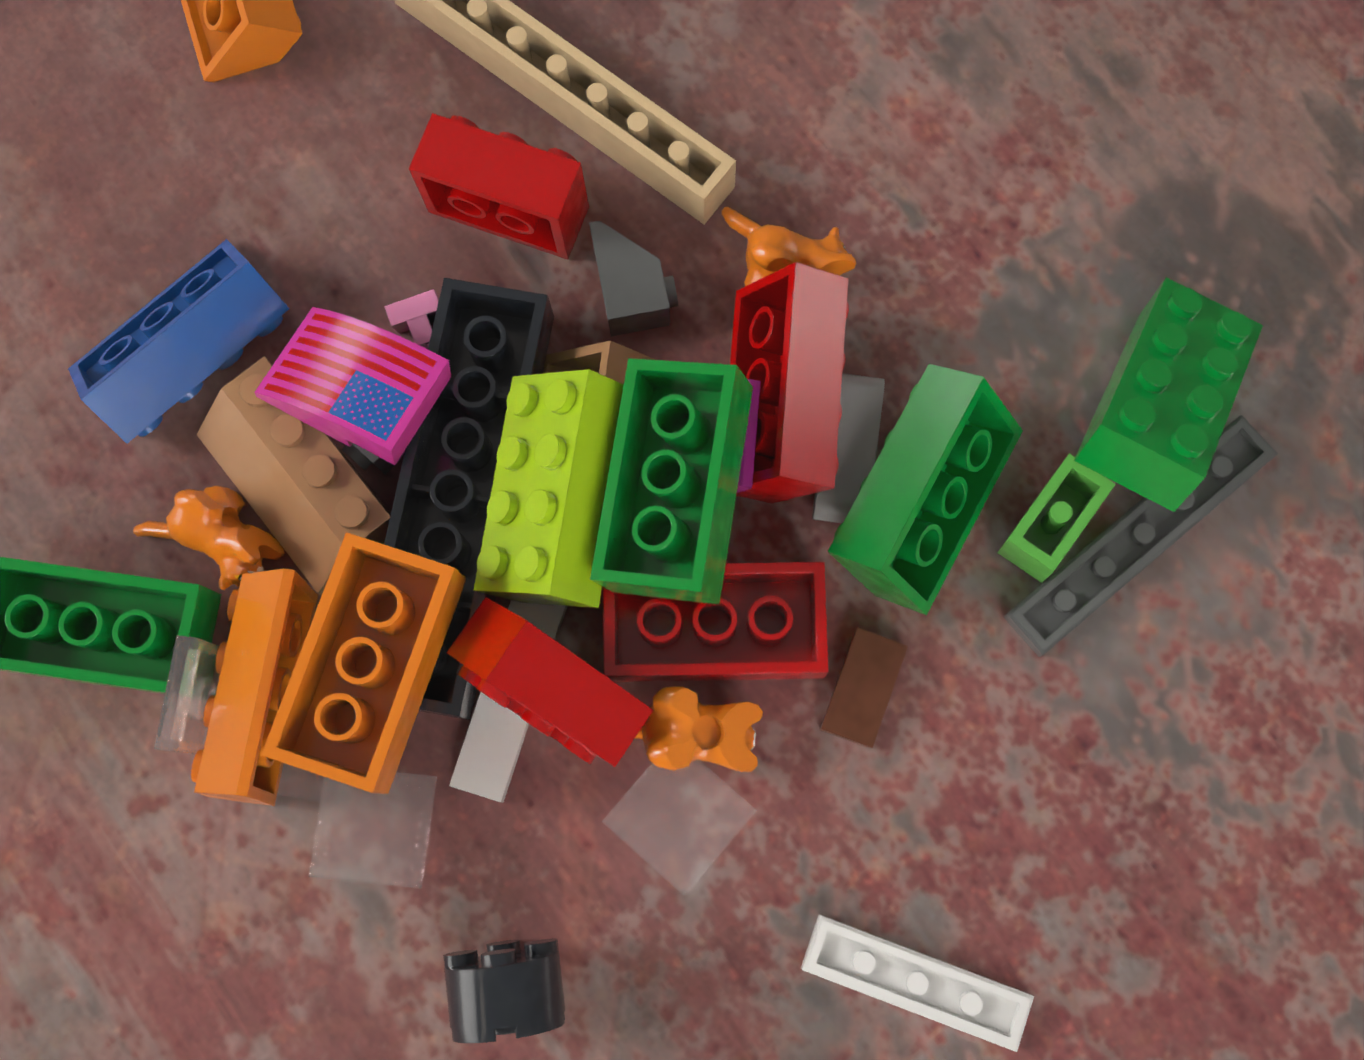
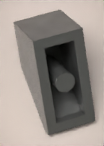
(631, 283)

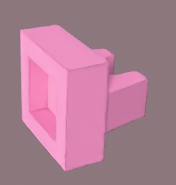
(415, 315)

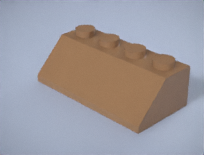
(291, 476)

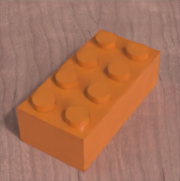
(365, 664)

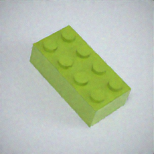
(549, 489)

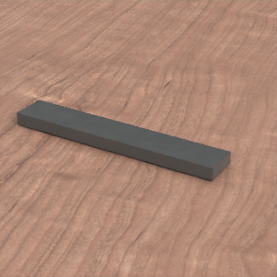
(1133, 544)

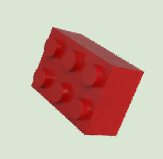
(501, 184)
(547, 684)

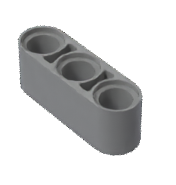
(856, 445)

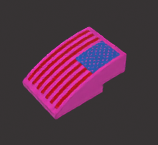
(356, 382)

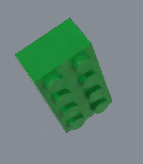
(1170, 395)
(673, 480)
(927, 488)
(97, 623)

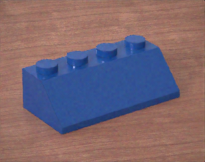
(177, 342)

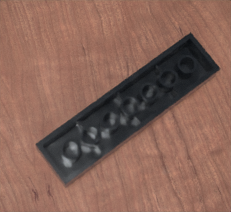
(453, 455)

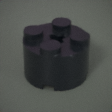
(504, 990)

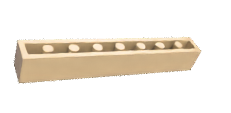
(585, 99)

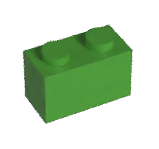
(1056, 519)

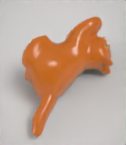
(777, 247)
(211, 525)
(688, 731)

